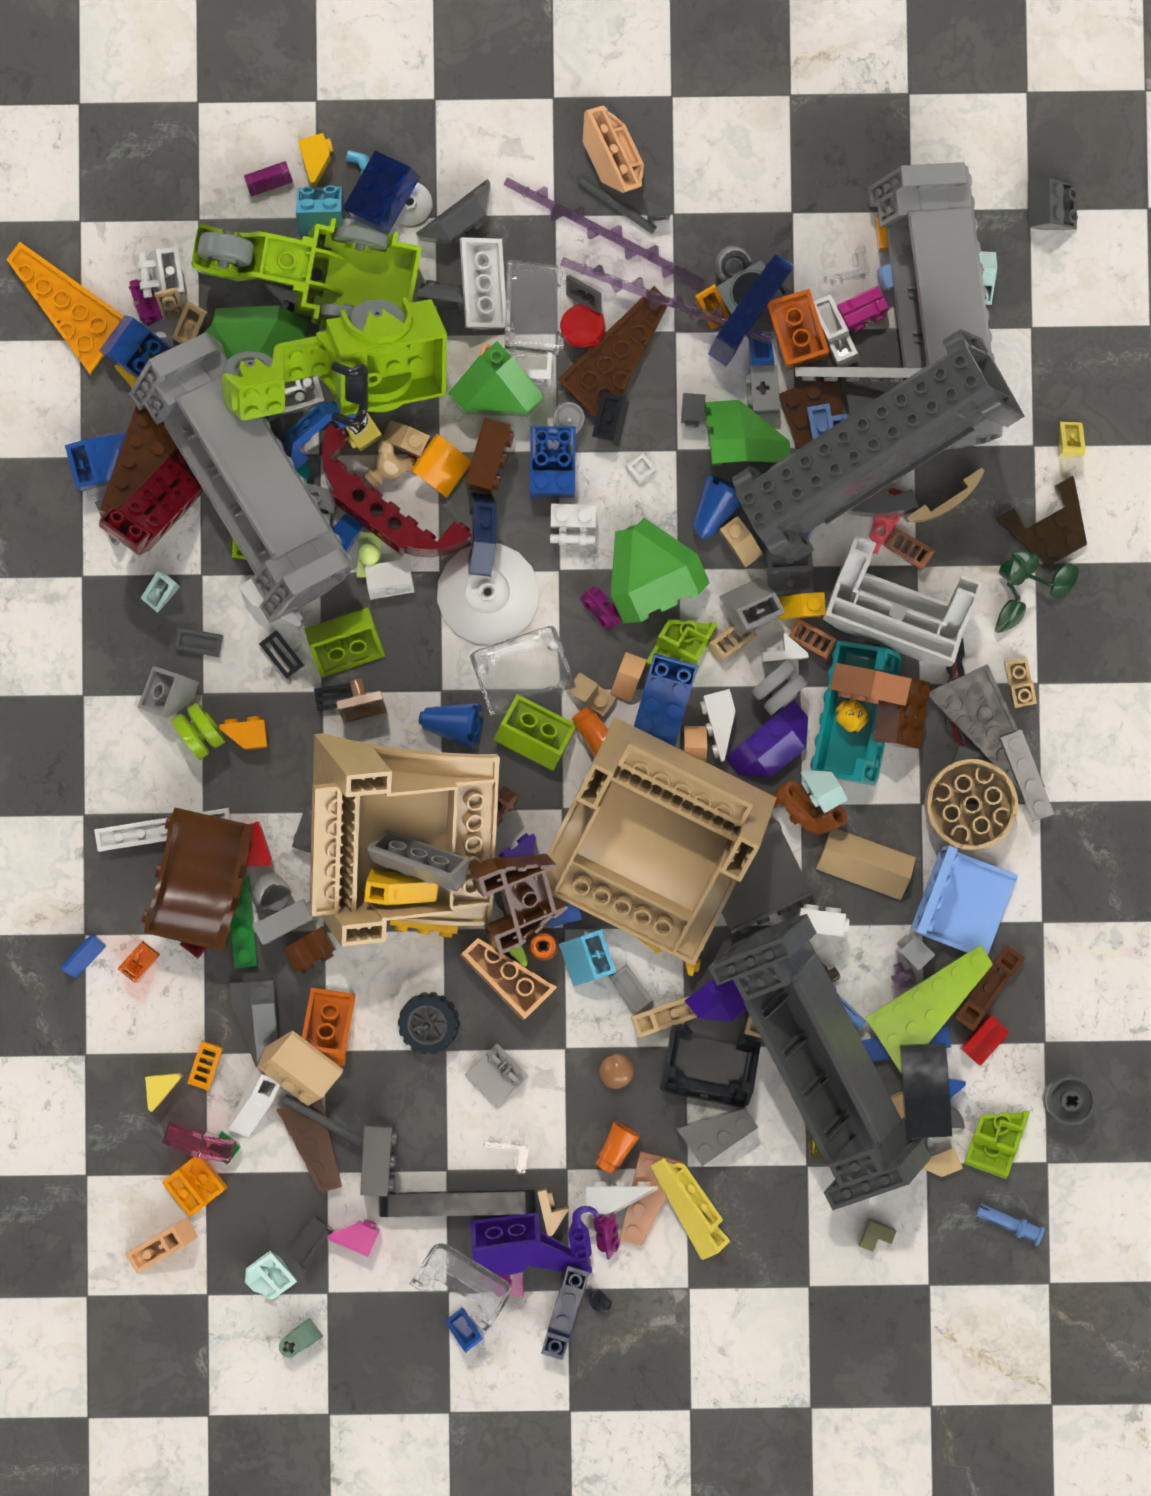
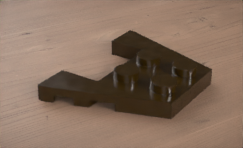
(1054, 535)

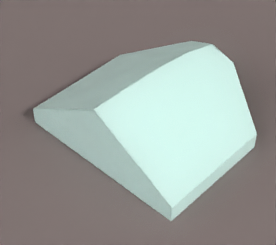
(269, 1276)

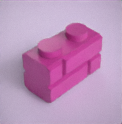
(863, 308)

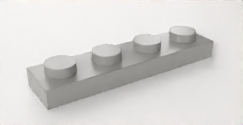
(1027, 775)

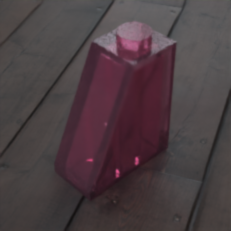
(198, 1142)

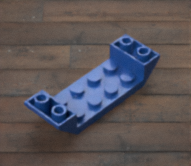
(665, 697)

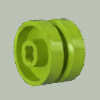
(201, 728)

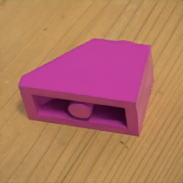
(356, 1236)

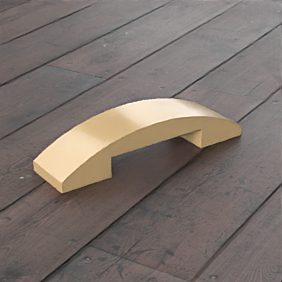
(924, 513)
(662, 1017)

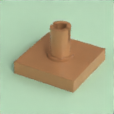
(361, 704)

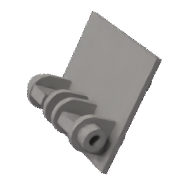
(496, 1075)

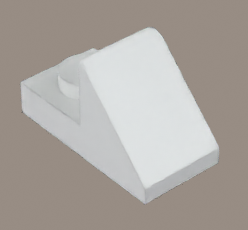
(791, 651)

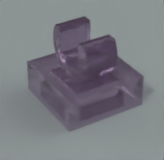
(902, 977)

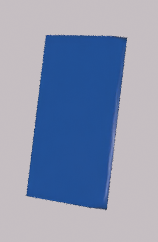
(83, 956)

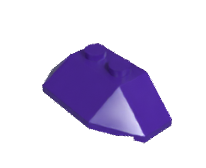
(772, 744)
(717, 1001)

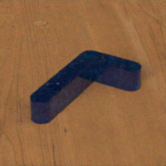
(749, 309)

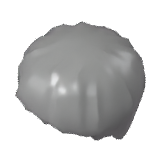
(731, 261)
(270, 892)

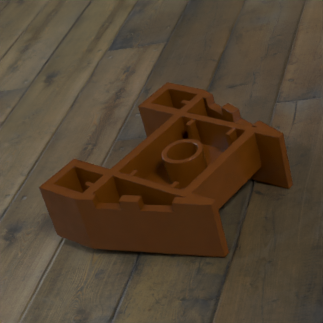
(524, 895)

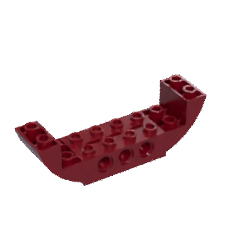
(154, 506)
(404, 540)

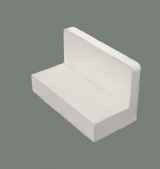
(542, 377)
(389, 579)

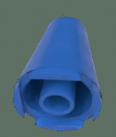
(715, 506)
(454, 722)

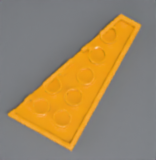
(73, 310)

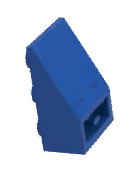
(124, 344)
(94, 460)
(552, 461)

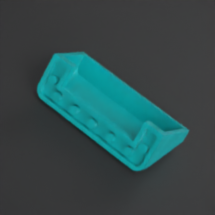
(844, 753)

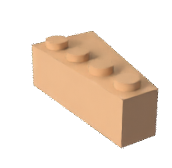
(512, 982)

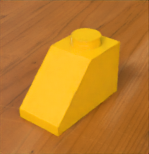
(316, 156)
(803, 605)

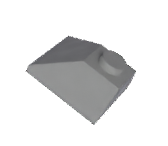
(167, 692)

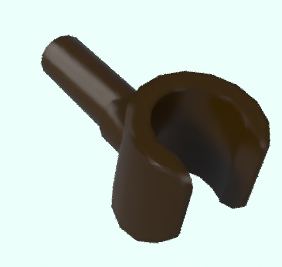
(832, 973)

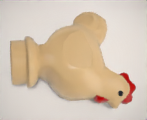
(388, 465)

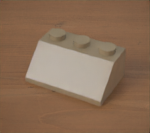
(299, 1067)

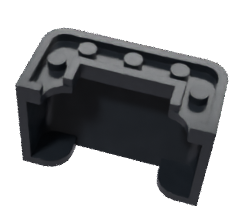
(710, 1068)

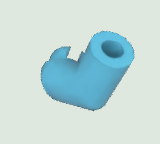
(358, 158)

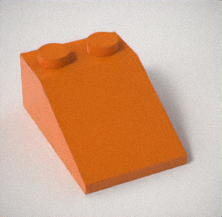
(797, 329)
(329, 1022)

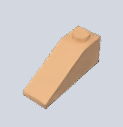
(162, 1245)

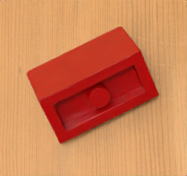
(984, 1040)

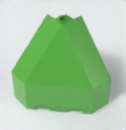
(255, 328)
(496, 387)
(742, 435)
(652, 571)

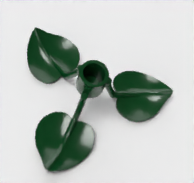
(1022, 568)

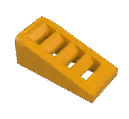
(212, 1048)

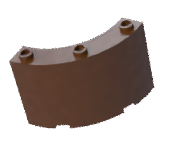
(199, 879)

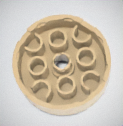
(947, 808)

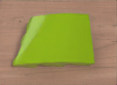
(683, 640)
(996, 1142)

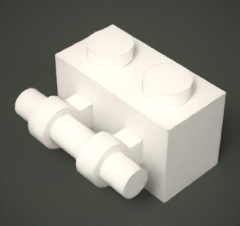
(165, 269)
(573, 518)

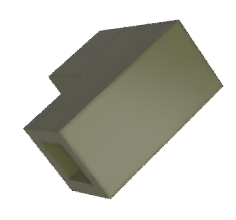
(874, 1232)

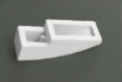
(836, 332)

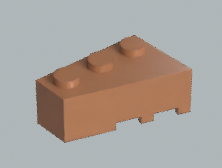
(869, 685)

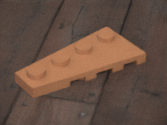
(643, 1212)

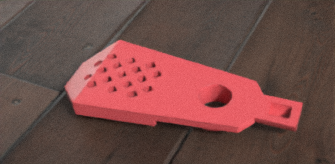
(887, 523)

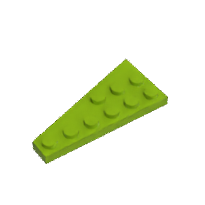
(927, 1006)

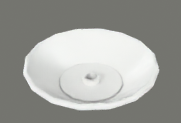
(490, 617)

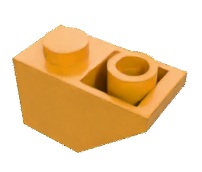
(247, 734)

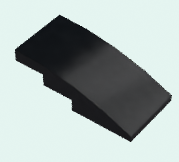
(926, 1090)

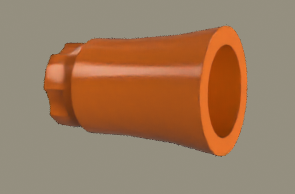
(590, 728)
(552, 945)
(616, 1147)

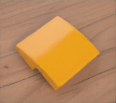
(441, 465)
(194, 1185)

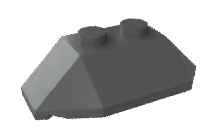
(459, 218)

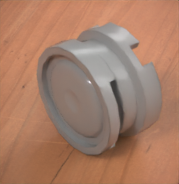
(569, 415)

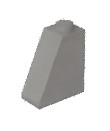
(283, 922)

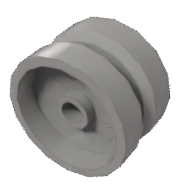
(781, 690)

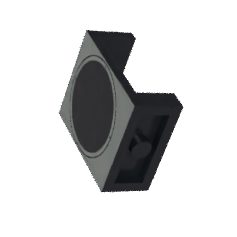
(736, 288)

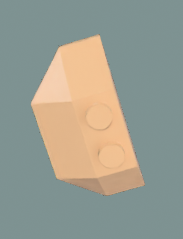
(612, 150)

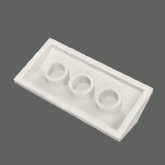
(483, 283)

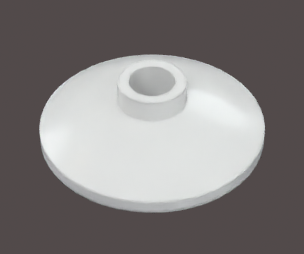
(420, 210)

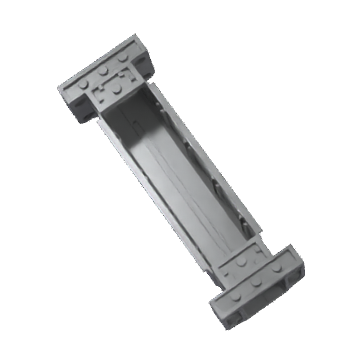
(934, 265)
(244, 477)

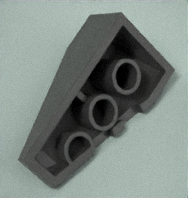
(256, 1014)

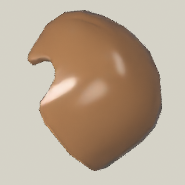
(616, 1071)

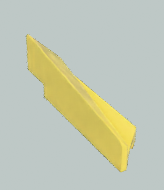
(692, 1207)

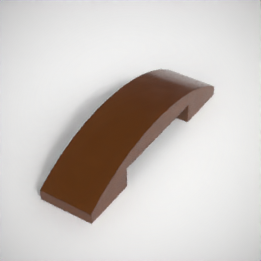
(989, 987)

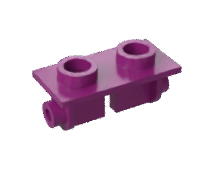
(268, 178)
(148, 307)
(594, 601)
(607, 1234)

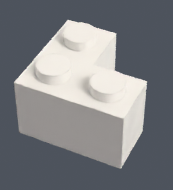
(303, 396)

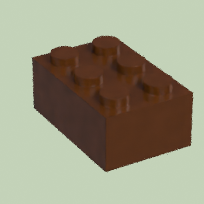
(489, 456)
(903, 724)

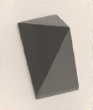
(583, 294)

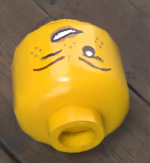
(851, 715)

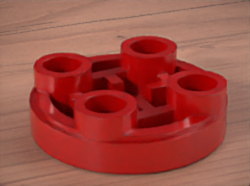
(582, 326)

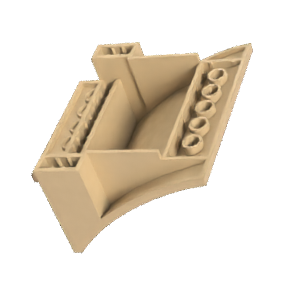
(415, 793)
(656, 841)

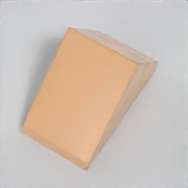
(628, 676)
(696, 741)

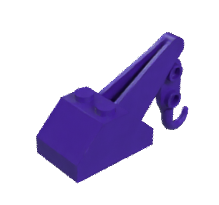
(516, 1241)

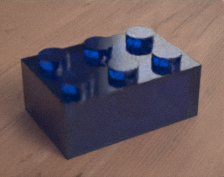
(381, 192)

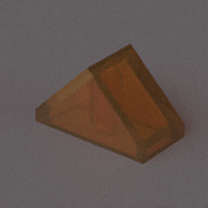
(139, 962)

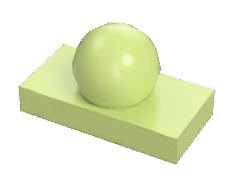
(368, 552)

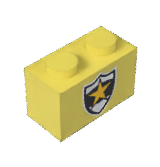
(364, 434)

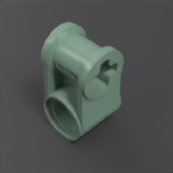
(302, 1336)

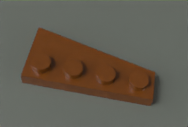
(313, 1145)

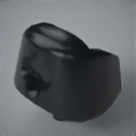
(600, 1301)

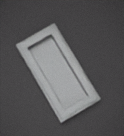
(630, 989)

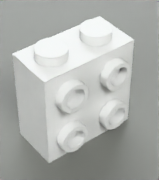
(826, 922)

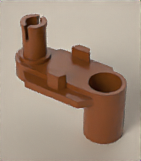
(805, 813)

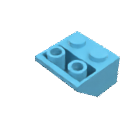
(318, 206)
(587, 957)

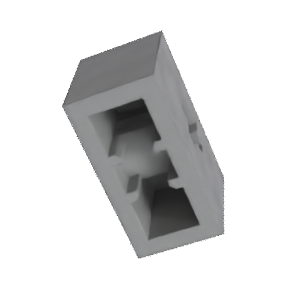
(766, 376)
(914, 951)

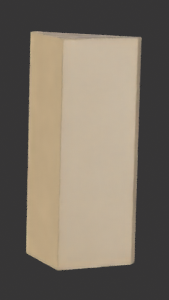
(866, 863)

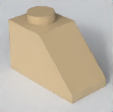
(406, 438)
(741, 541)

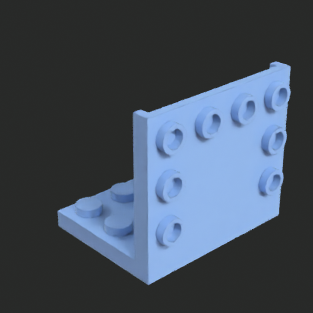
(963, 901)

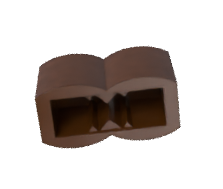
(310, 949)

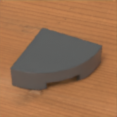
(957, 1119)

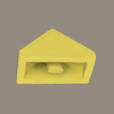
(1071, 440)
(159, 1087)

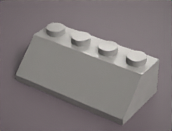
(419, 860)

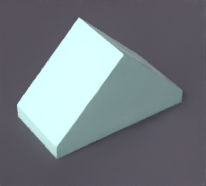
(159, 591)

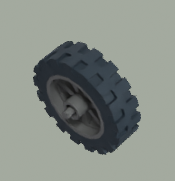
(423, 1043)

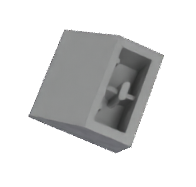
(752, 606)

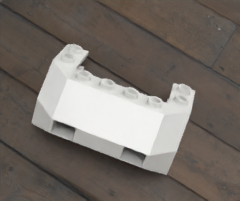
(897, 615)

